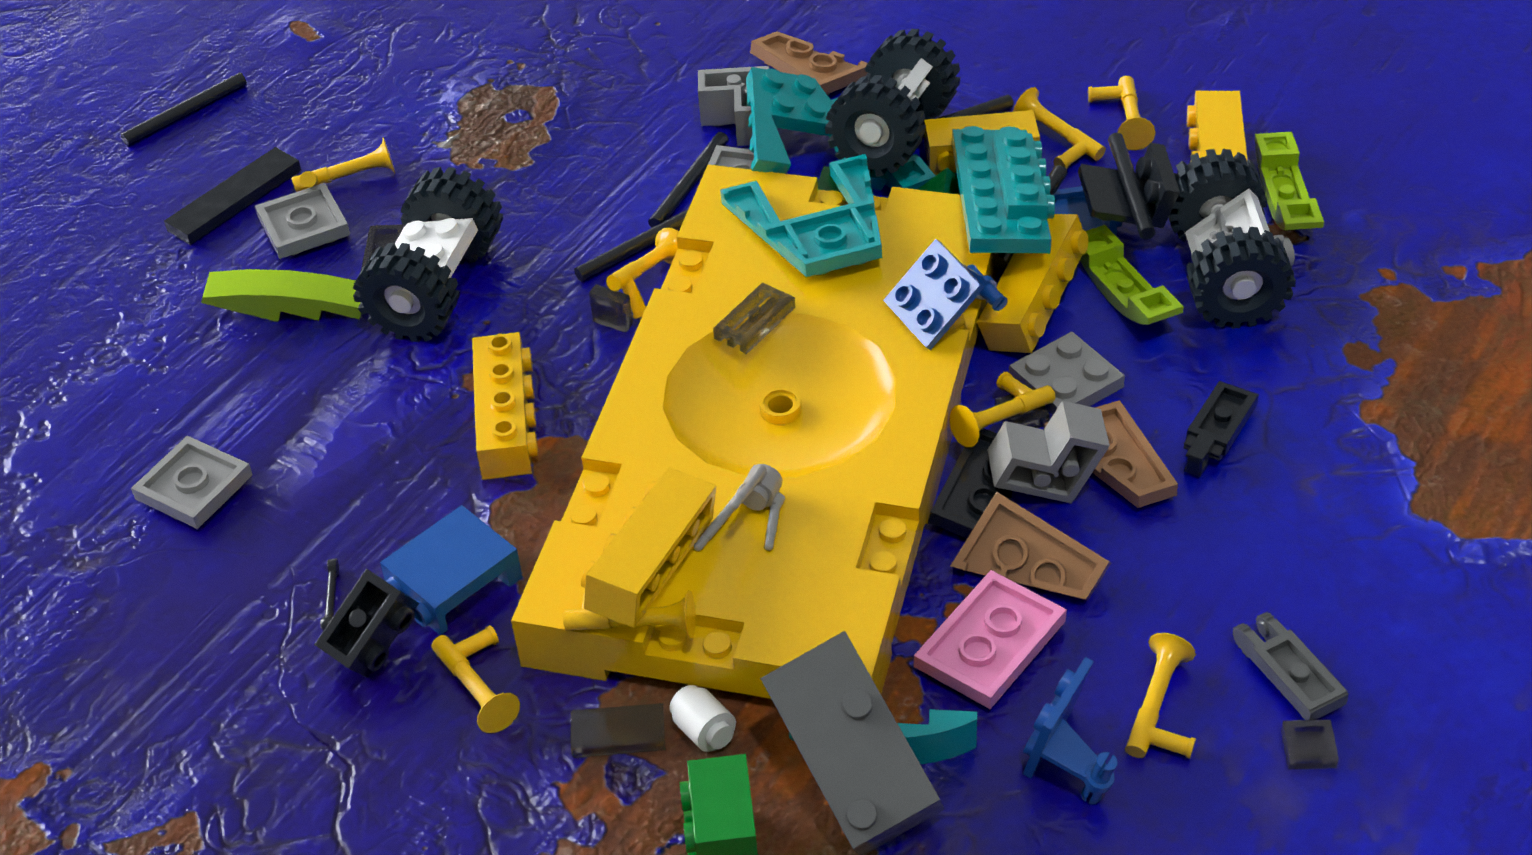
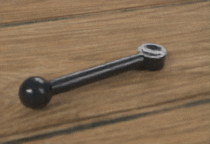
(333, 572)

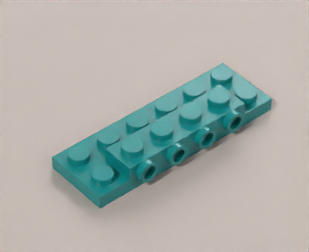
(1003, 190)

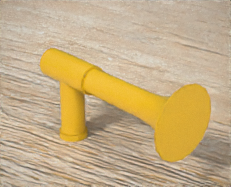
(1135, 130)
(1081, 142)
(378, 158)
(624, 278)
(967, 424)
(677, 615)
(1169, 651)
(496, 710)

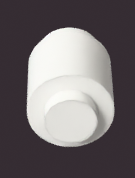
(702, 718)

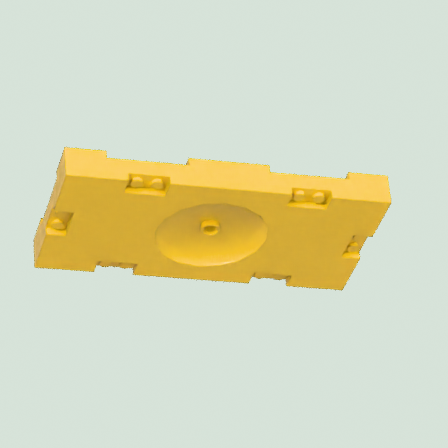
(826, 399)

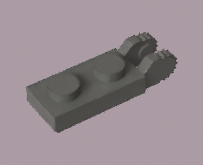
(1291, 667)

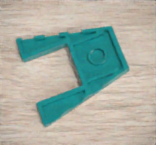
(789, 104)
(819, 239)

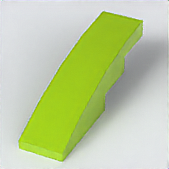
(276, 291)

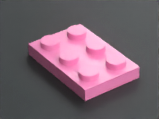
(990, 639)

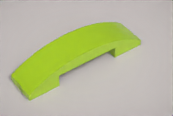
(1283, 182)
(1123, 283)

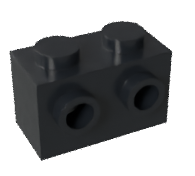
(367, 624)

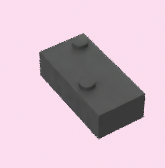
(852, 744)

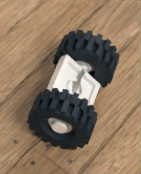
(884, 110)
(1238, 273)
(410, 281)

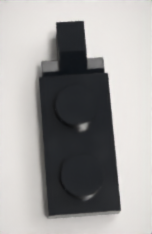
(1217, 425)

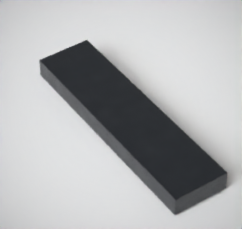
(232, 195)

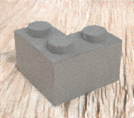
(724, 100)
(1051, 460)

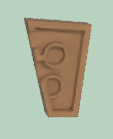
(798, 57)
(1131, 462)
(1029, 552)

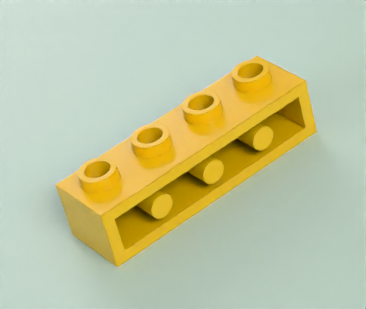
(1034, 288)
(502, 406)
(648, 547)

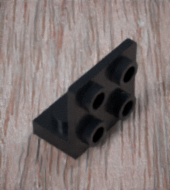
(1107, 196)

